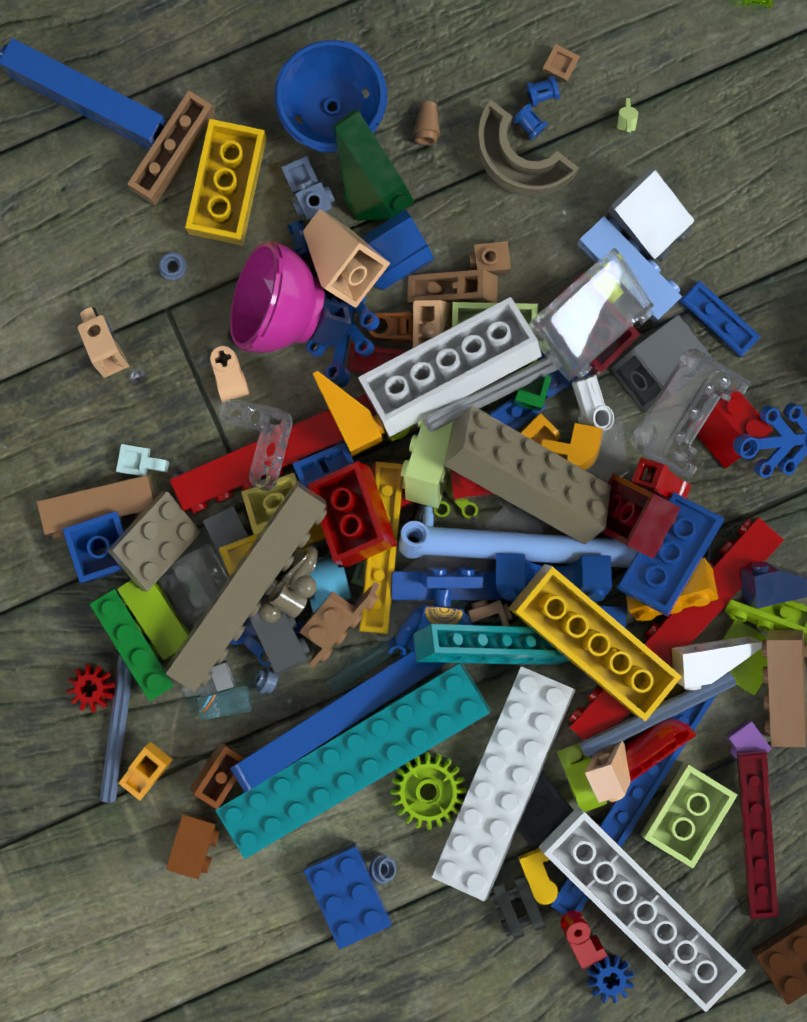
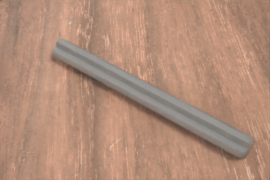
(490, 393)

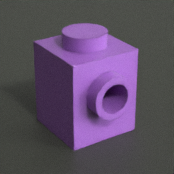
(746, 738)

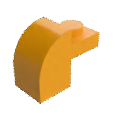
(583, 446)
(145, 770)

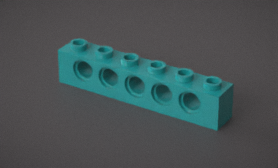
(484, 645)

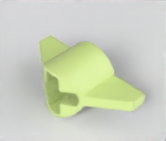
(627, 117)

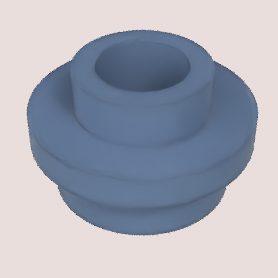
(169, 258)
(266, 680)
(388, 869)

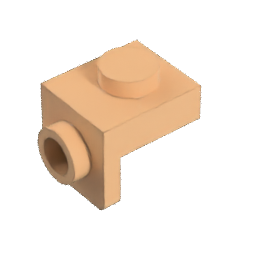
(483, 609)

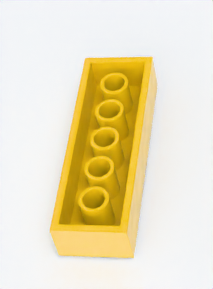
(595, 642)

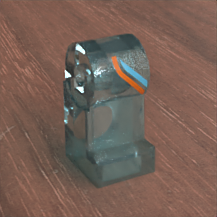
(225, 703)

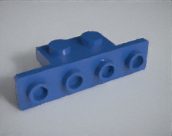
(464, 583)

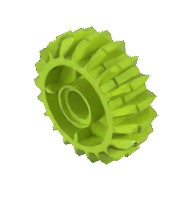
(428, 808)

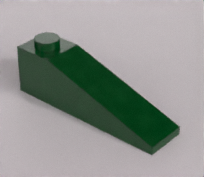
(368, 176)

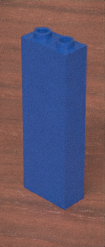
(81, 94)

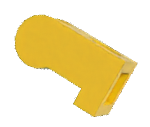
(541, 886)

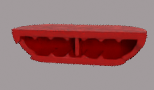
(655, 745)

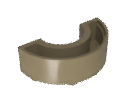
(509, 169)

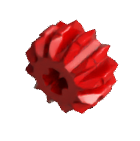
(83, 680)

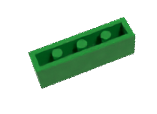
(130, 644)

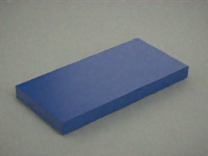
(663, 579)

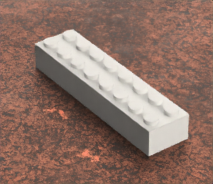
(503, 783)
(641, 909)

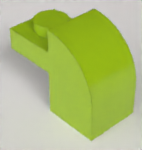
(574, 766)

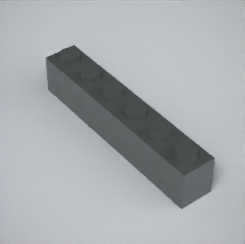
(277, 638)

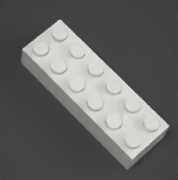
(450, 366)

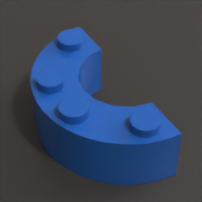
(588, 574)

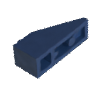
(333, 320)
(770, 585)

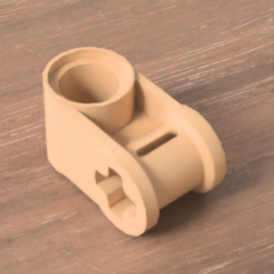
(229, 379)

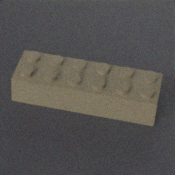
(528, 475)

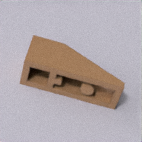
(458, 286)

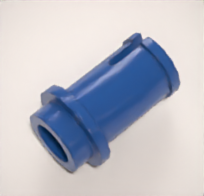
(296, 232)

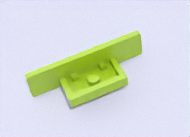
(780, 616)

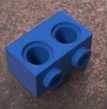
(322, 464)

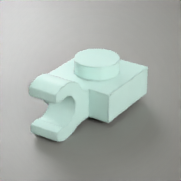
(136, 461)

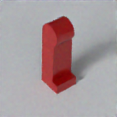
(660, 480)

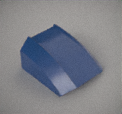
(400, 245)

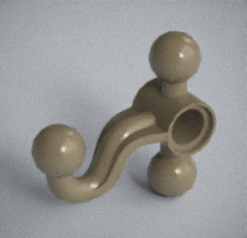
(294, 588)

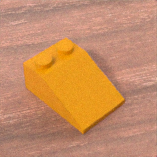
(352, 418)

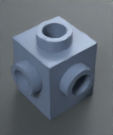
(308, 189)

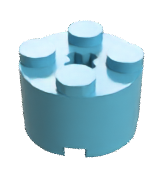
(329, 578)

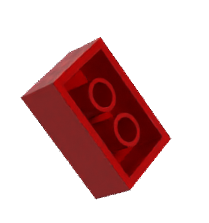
(355, 515)

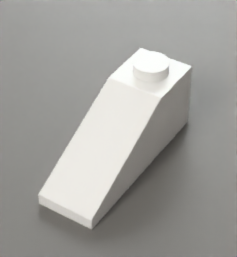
(711, 660)

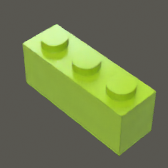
(155, 618)

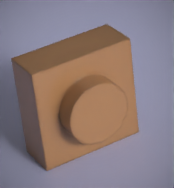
(561, 63)

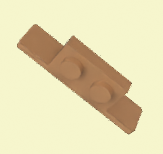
(332, 619)

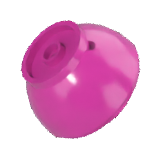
(275, 300)

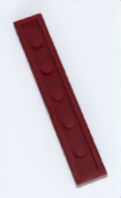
(757, 834)

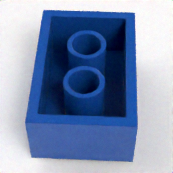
(347, 896)

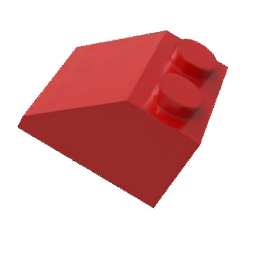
(727, 423)

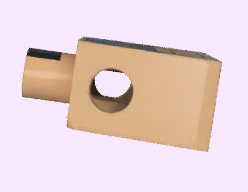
(101, 343)

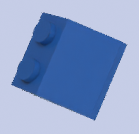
(89, 546)

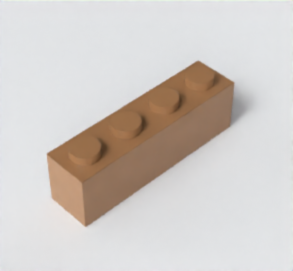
(171, 148)
(125, 497)
(786, 688)

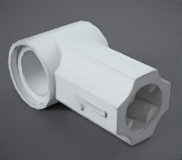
(592, 403)

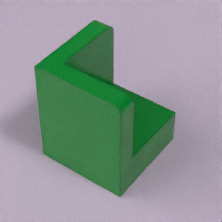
(532, 395)

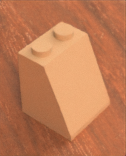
(342, 258)

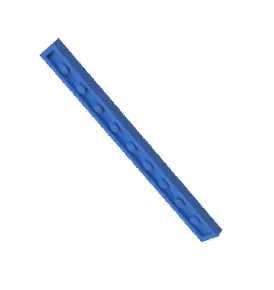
(627, 811)

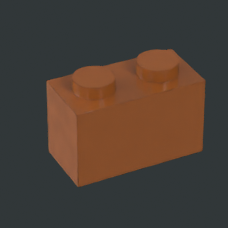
(216, 777)
(192, 845)

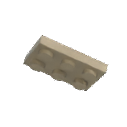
(154, 541)

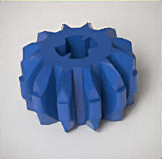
(614, 987)

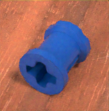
(552, 93)
(529, 122)

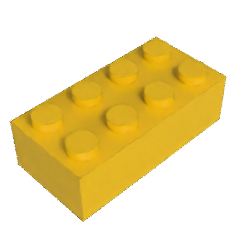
(226, 182)

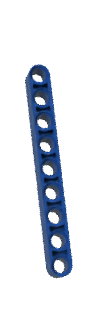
(331, 720)

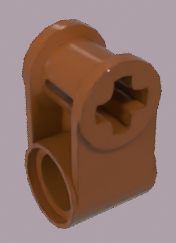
(395, 327)

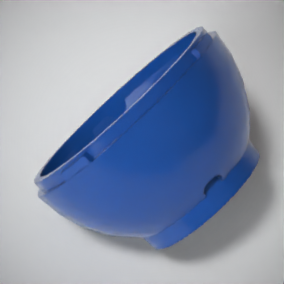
(326, 75)

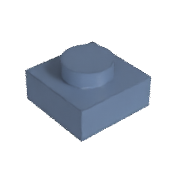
(298, 174)

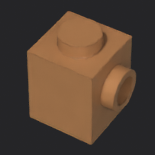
(491, 257)

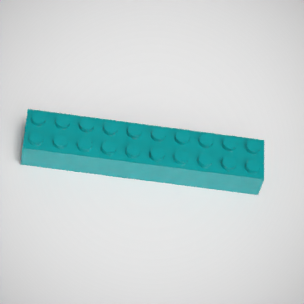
(353, 760)

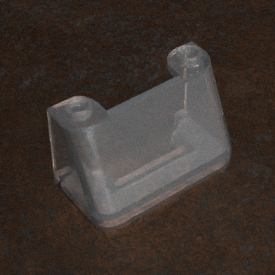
(591, 315)
(684, 408)

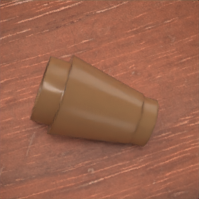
(427, 124)

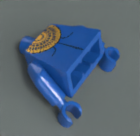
(425, 615)

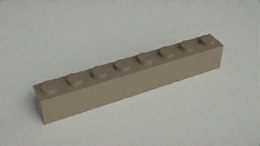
(246, 586)

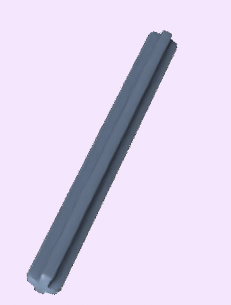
(663, 712)
(116, 733)

